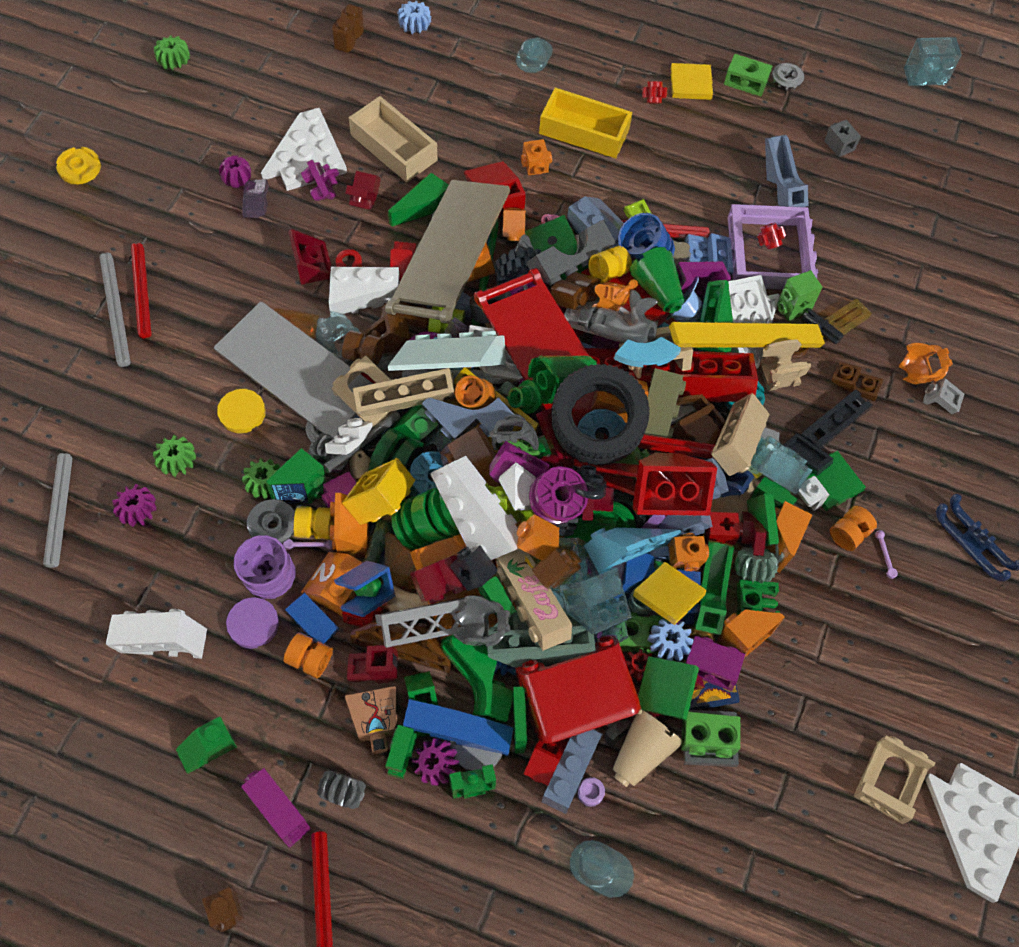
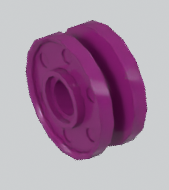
(543, 497)

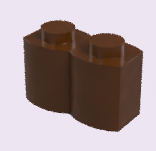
(348, 28)
(575, 290)
(557, 568)

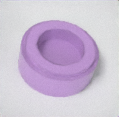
(591, 791)

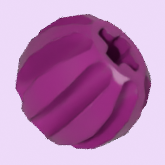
(234, 171)

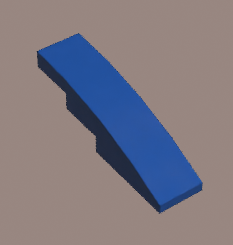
(458, 727)

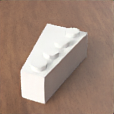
(476, 509)

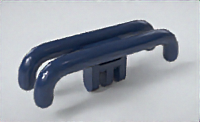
(975, 540)

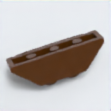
(423, 652)

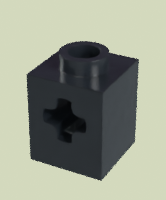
(473, 567)

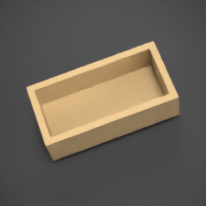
(393, 139)

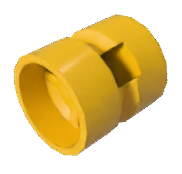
(610, 263)
(311, 522)

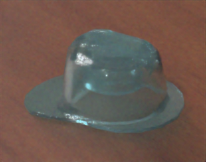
(533, 55)
(602, 868)

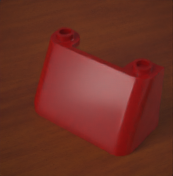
(578, 692)

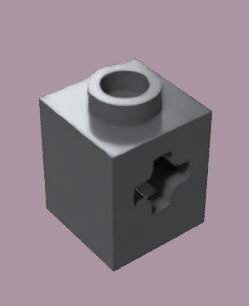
(842, 138)

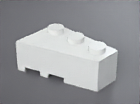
(361, 287)
(156, 632)

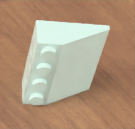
(450, 352)

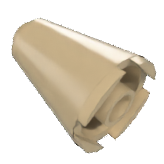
(644, 749)

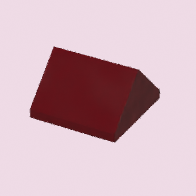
(310, 257)

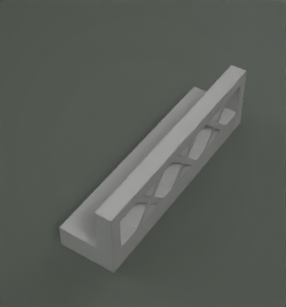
(417, 613)

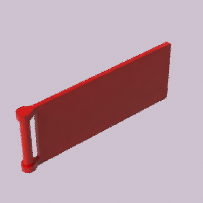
(533, 328)

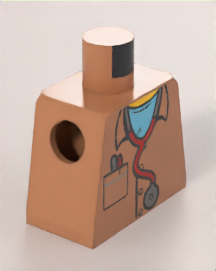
(374, 716)

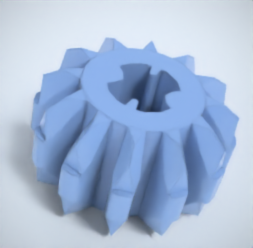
(414, 17)
(668, 648)

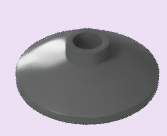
(268, 513)

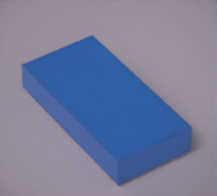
(312, 619)

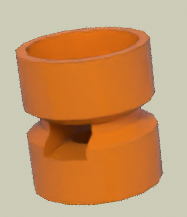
(475, 392)
(853, 528)
(306, 654)

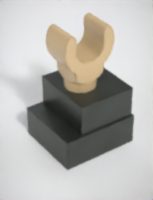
(616, 730)

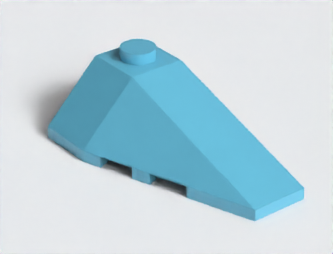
(623, 544)

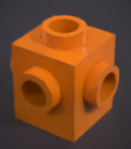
(534, 161)
(688, 552)

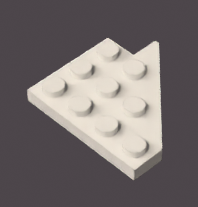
(305, 140)

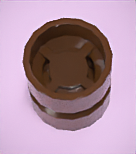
(357, 345)

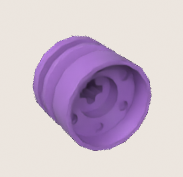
(255, 558)

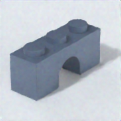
(570, 770)

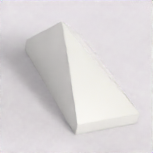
(516, 484)

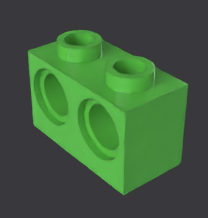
(642, 627)
(710, 726)

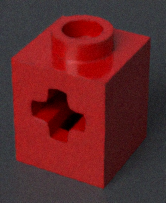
(725, 528)

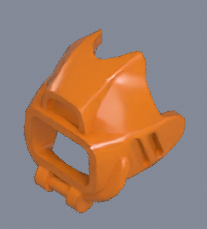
(613, 294)
(918, 365)

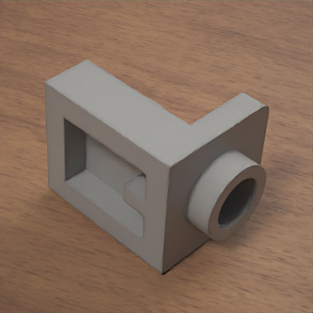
(944, 394)

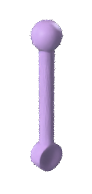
(289, 544)
(891, 573)

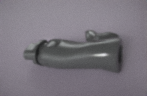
(614, 327)

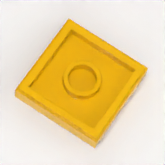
(691, 81)
(669, 593)

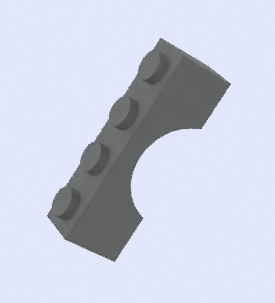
(554, 263)

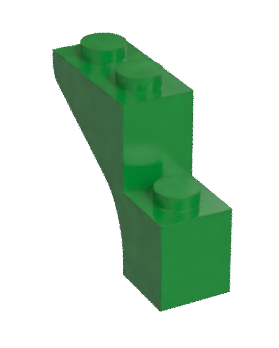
(715, 580)
(490, 696)

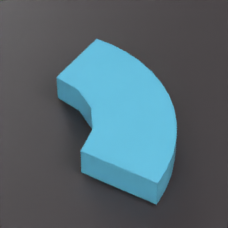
(639, 354)

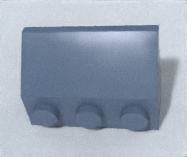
(590, 211)

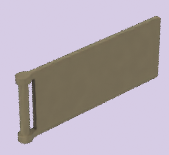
(449, 249)

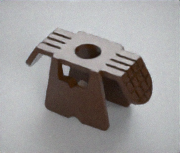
(699, 425)

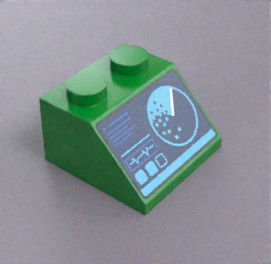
(298, 480)

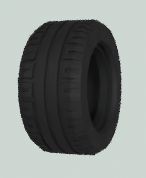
(603, 379)

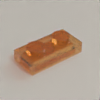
(305, 322)

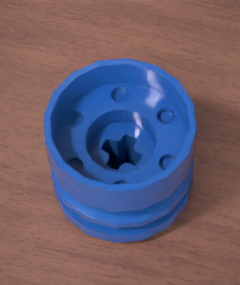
(642, 234)

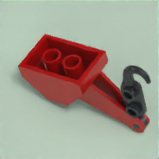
(663, 483)

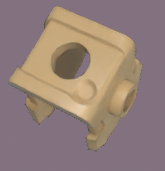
(777, 365)

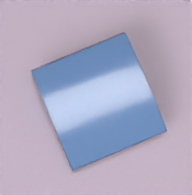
(711, 249)

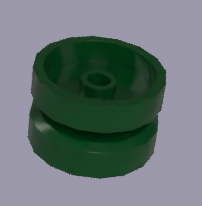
(395, 446)

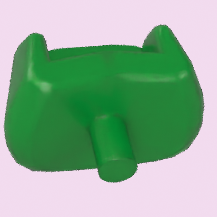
(371, 589)

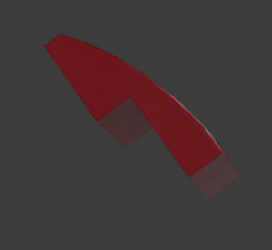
(753, 533)

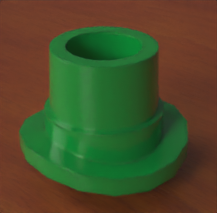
(526, 397)

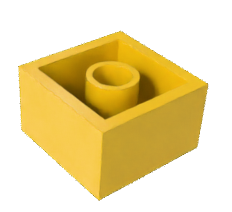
(379, 492)

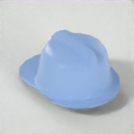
(691, 307)

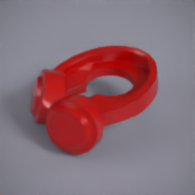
(358, 260)

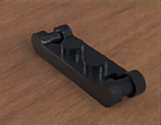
(837, 419)

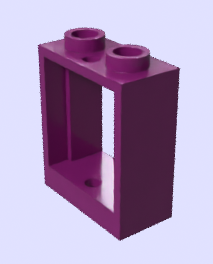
(275, 807)

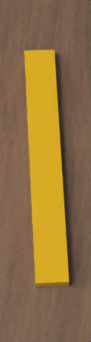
(743, 334)

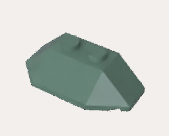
(518, 646)

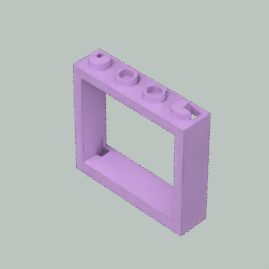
(765, 215)

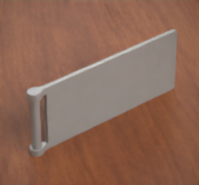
(290, 367)

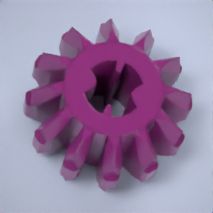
(134, 505)
(439, 771)

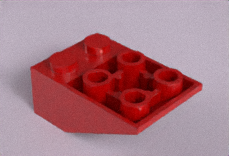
(500, 174)

